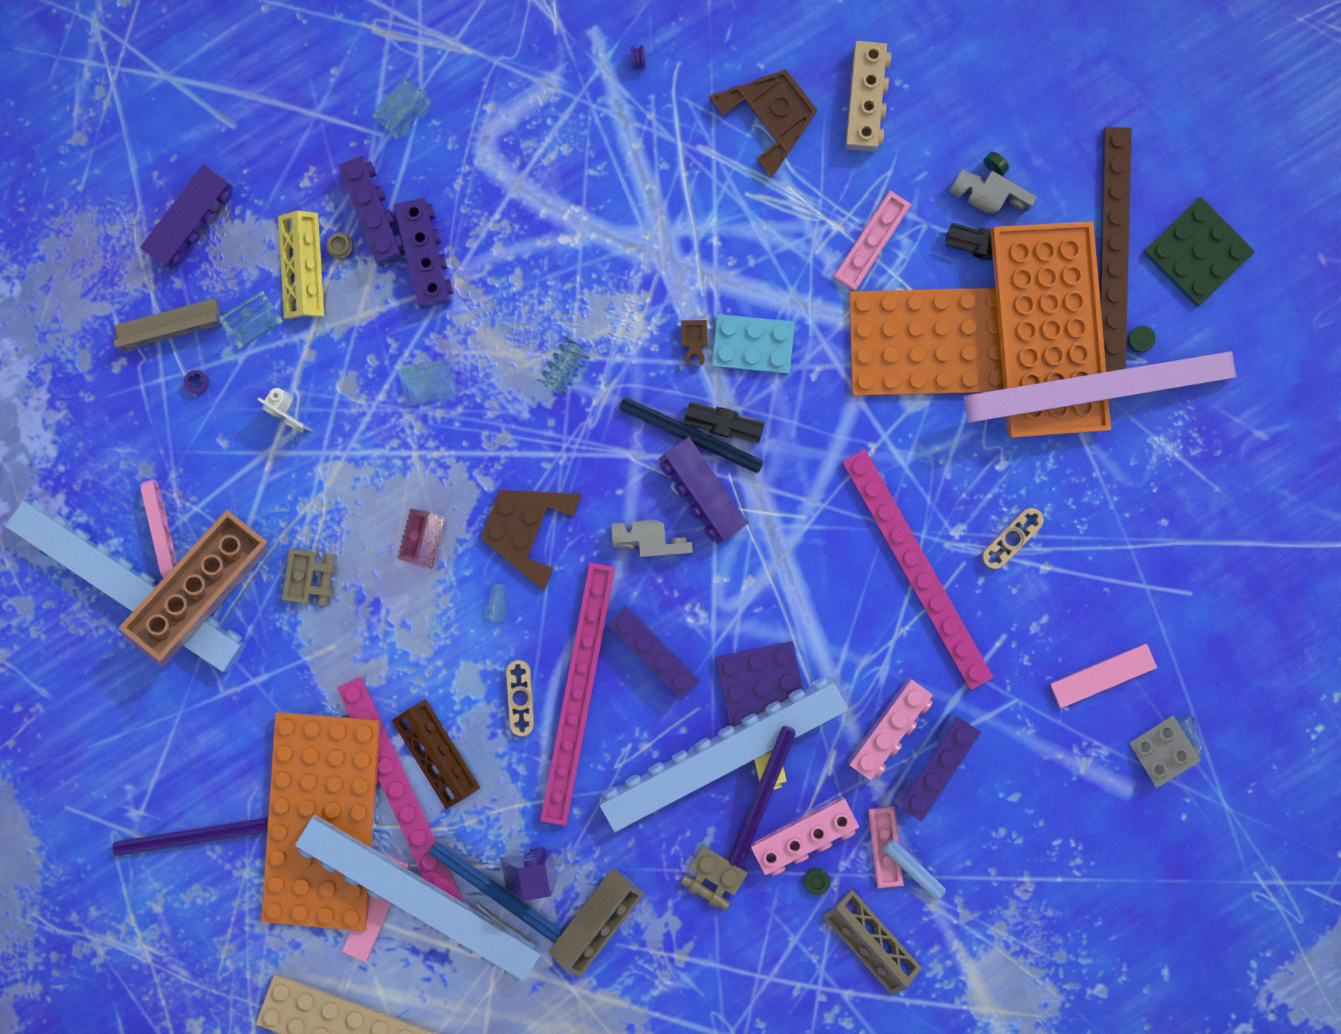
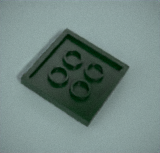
(1199, 251)

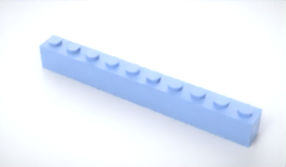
(113, 576)
(721, 754)
(418, 897)

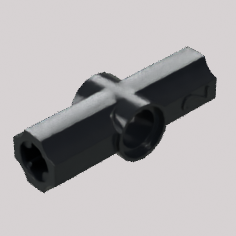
(970, 240)
(724, 422)

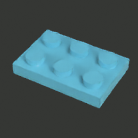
(753, 344)

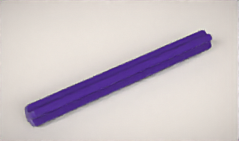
(762, 796)
(190, 837)

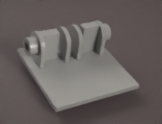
(1165, 751)

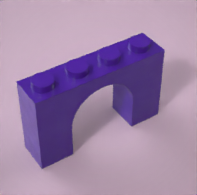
(954, 744)

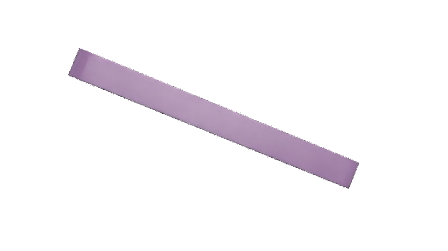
(1099, 387)

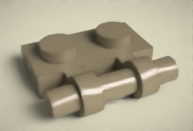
(300, 577)
(717, 870)

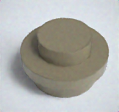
(339, 245)

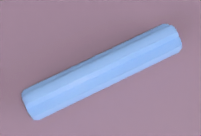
(914, 869)

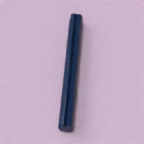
(684, 431)

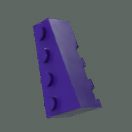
(530, 874)

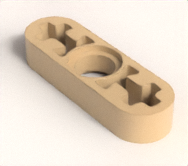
(1031, 529)
(513, 679)

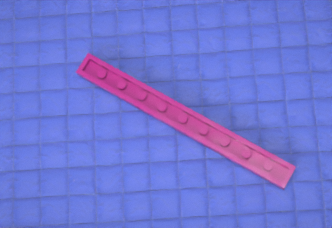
(917, 569)
(577, 694)
(400, 791)

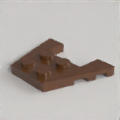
(778, 106)
(516, 523)

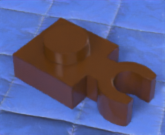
(693, 337)

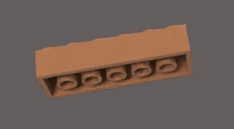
(194, 588)

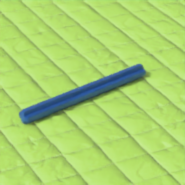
(494, 891)

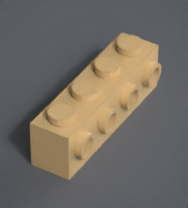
(866, 96)

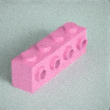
(890, 728)
(804, 836)

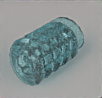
(564, 366)

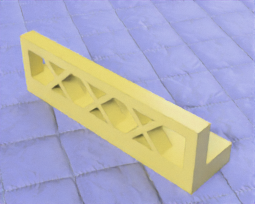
(304, 264)

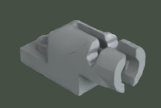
(991, 194)
(649, 537)

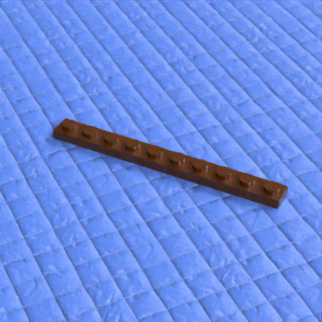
(1115, 243)

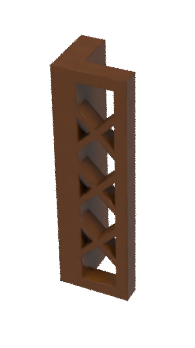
(438, 752)

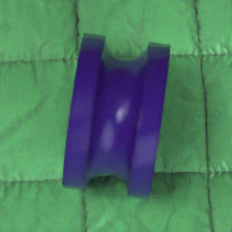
(638, 57)
(189, 385)

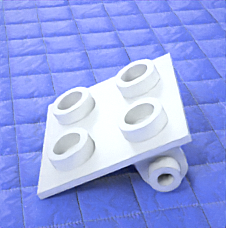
(277, 405)

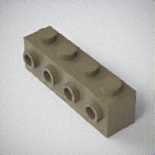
(596, 922)

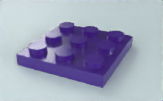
(757, 679)

